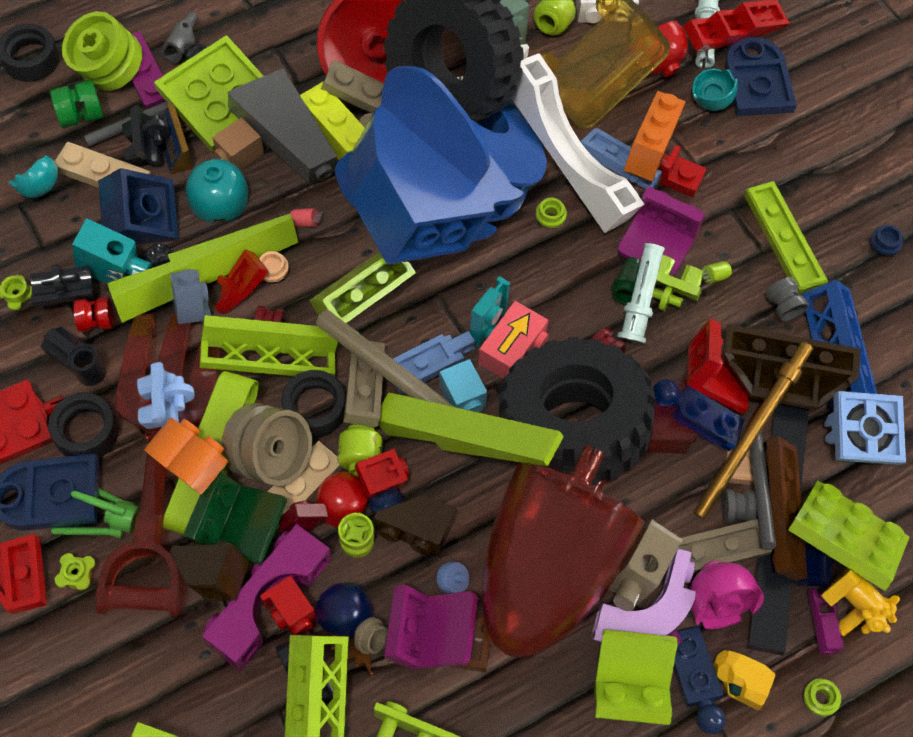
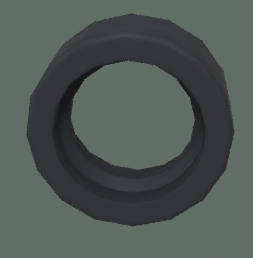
(21, 36)
(318, 380)
(74, 405)

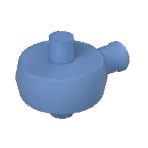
(453, 577)

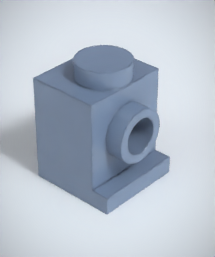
(189, 296)

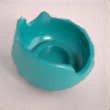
(714, 89)
(37, 179)

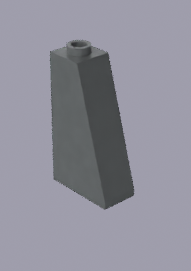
(284, 124)

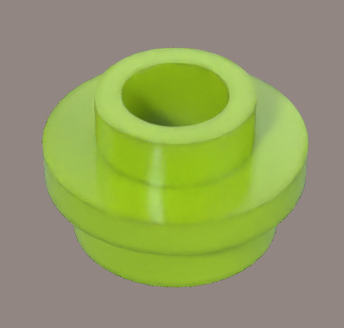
(553, 206)
(831, 692)

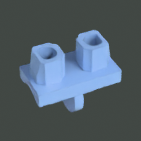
(167, 395)

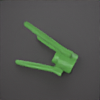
(119, 515)

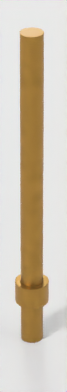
(788, 375)

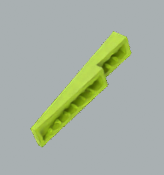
(212, 258)
(467, 430)

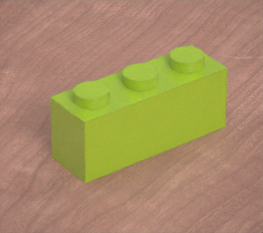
(362, 287)

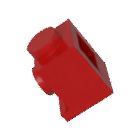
(290, 607)

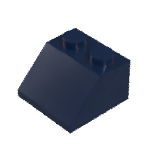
(139, 206)

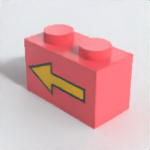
(512, 338)

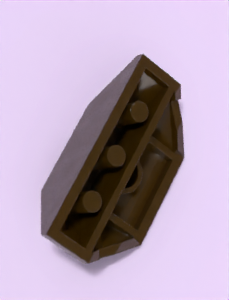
(758, 356)

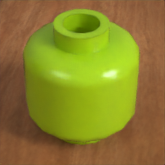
(554, 16)

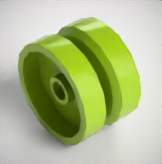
(102, 51)

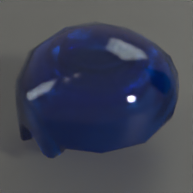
(343, 609)

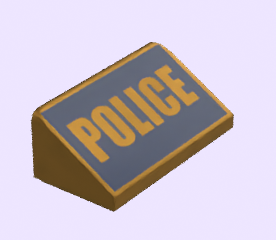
(175, 146)

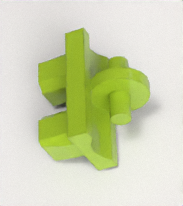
(686, 286)

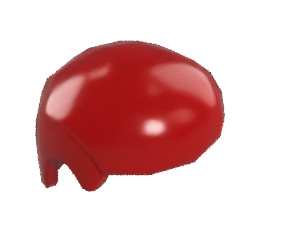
(342, 496)

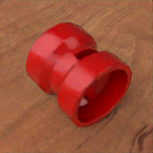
(93, 314)

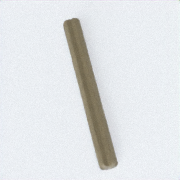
(377, 358)

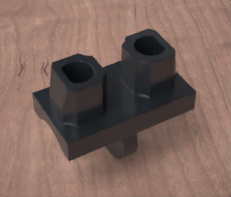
(147, 136)
(61, 286)

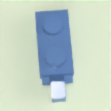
(614, 156)
(435, 355)

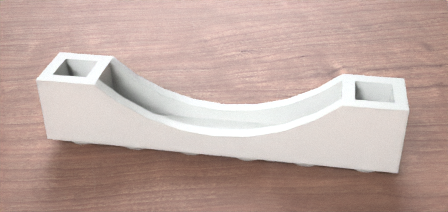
(604, 193)

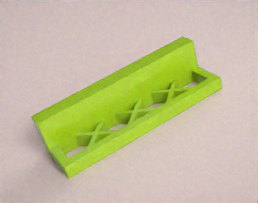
(268, 341)
(307, 678)

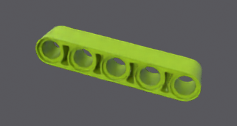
(228, 396)

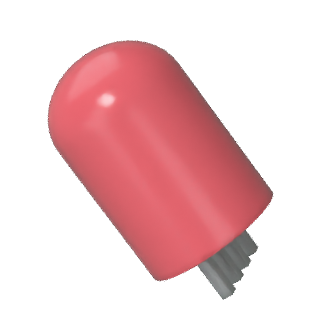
(306, 217)

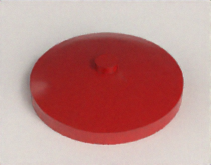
(355, 35)

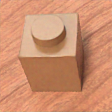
(238, 144)

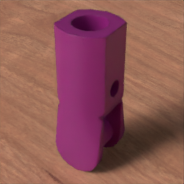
(825, 624)

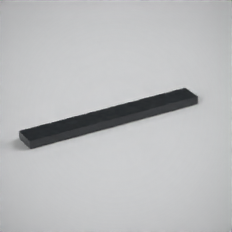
(770, 623)

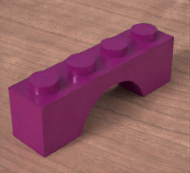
(235, 630)

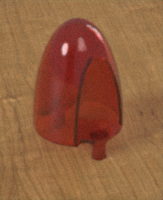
(552, 554)

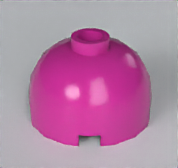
(723, 594)

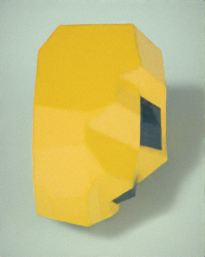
(744, 678)

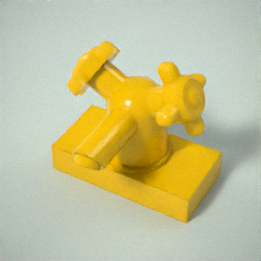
(867, 601)

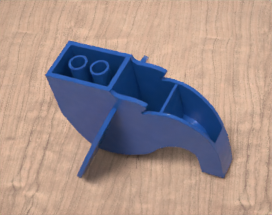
(432, 174)

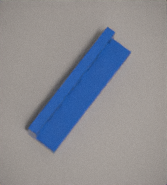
(847, 328)

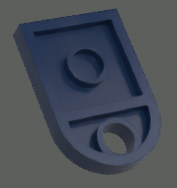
(761, 79)
(46, 491)

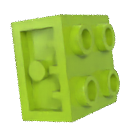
(634, 677)

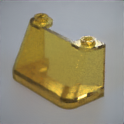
(607, 61)

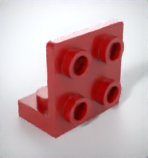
(709, 370)

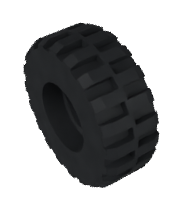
(488, 42)
(588, 374)

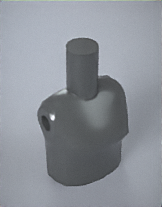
(179, 39)

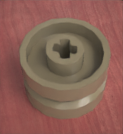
(267, 444)

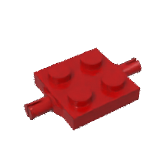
(23, 421)

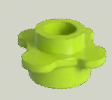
(10, 286)
(79, 581)

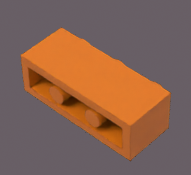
(654, 135)

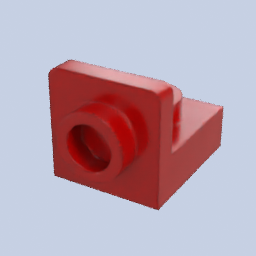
(680, 173)
(382, 473)

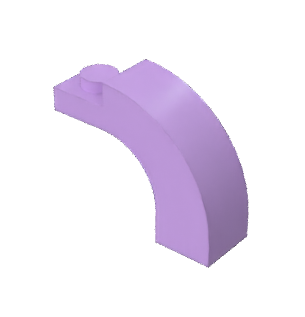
(660, 616)

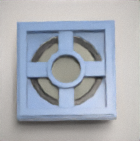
(867, 428)

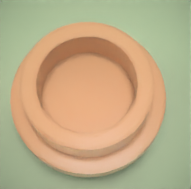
(276, 265)

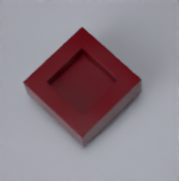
(303, 514)

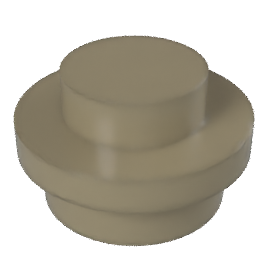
(370, 636)

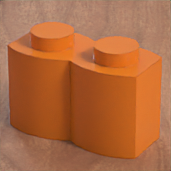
(186, 454)

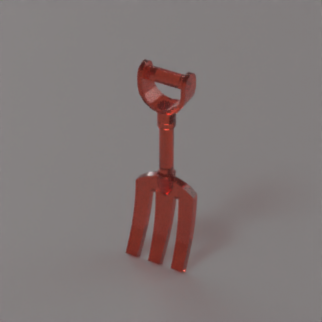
(149, 521)

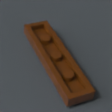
(785, 498)

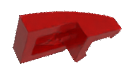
(240, 281)

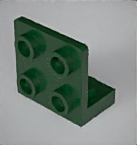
(236, 516)

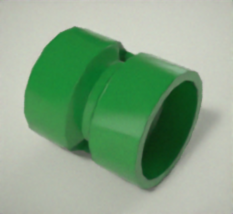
(65, 105)

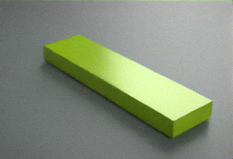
(785, 236)

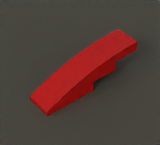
(733, 25)

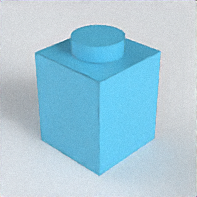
(463, 387)

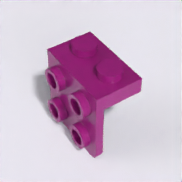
(662, 223)
(430, 628)

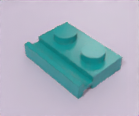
(488, 310)

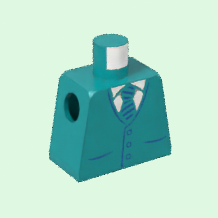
(106, 252)

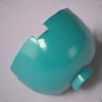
(217, 190)

